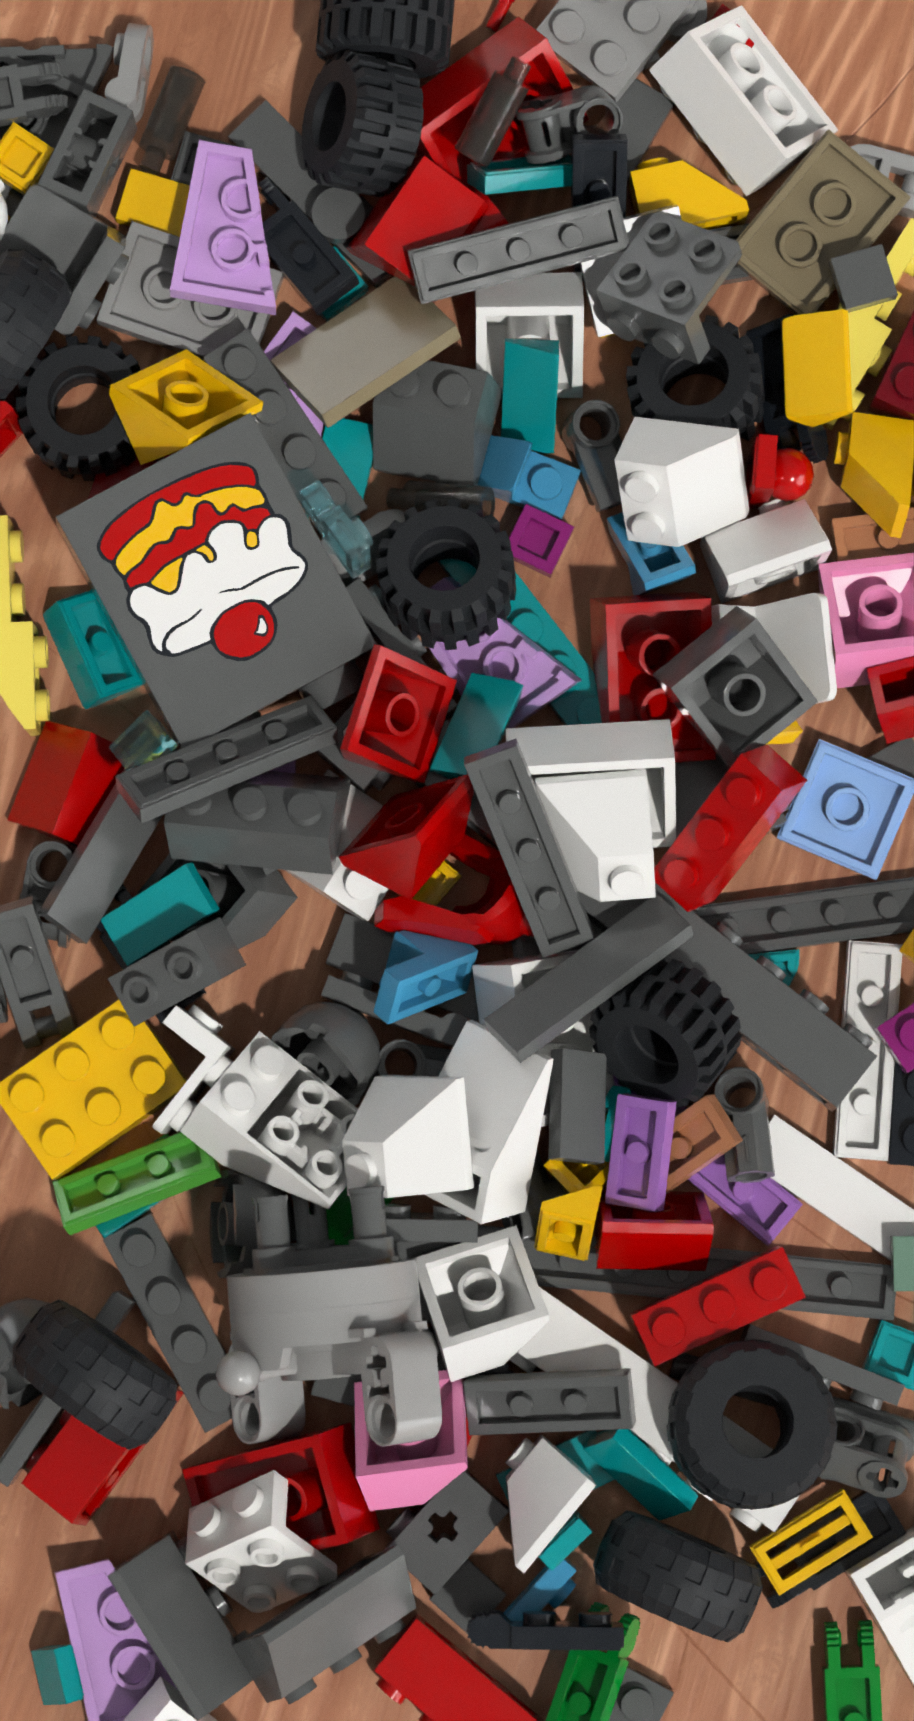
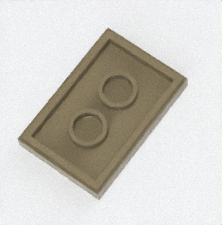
(820, 212)
(364, 350)

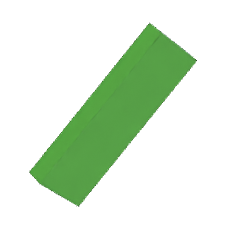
(132, 1181)

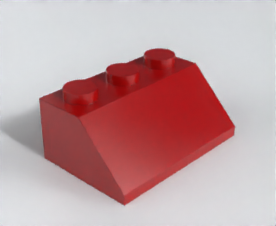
(456, 91)

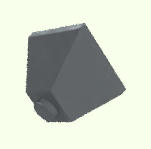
(246, 897)

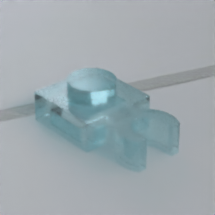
(344, 536)

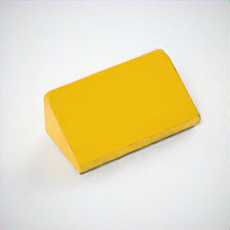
(817, 367)
(568, 1223)

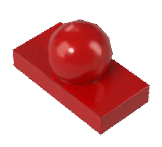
(774, 472)

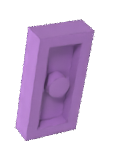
(640, 1152)

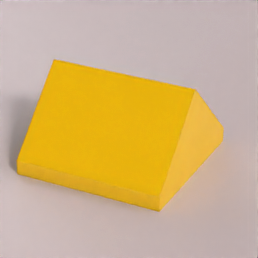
(177, 404)

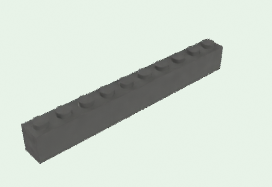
(773, 1018)

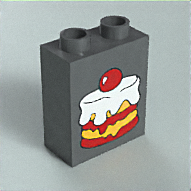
(218, 585)

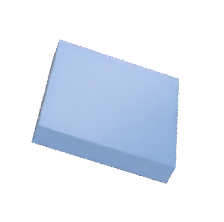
(847, 809)

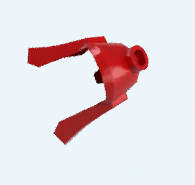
(490, 921)

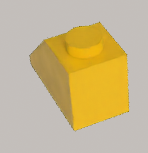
(699, 197)
(878, 467)

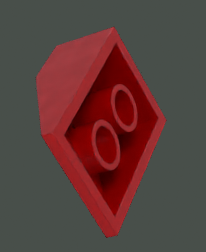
(632, 642)
(323, 1489)

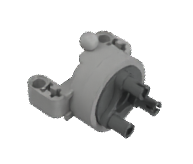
(325, 1316)

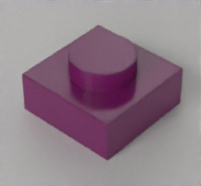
(539, 540)
(899, 1037)

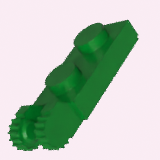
(593, 1677)
(851, 1690)

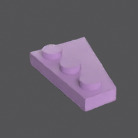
(222, 234)
(506, 656)
(108, 1645)

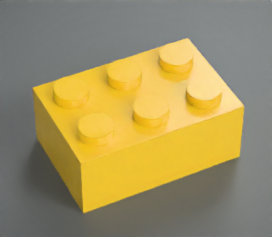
(90, 1089)

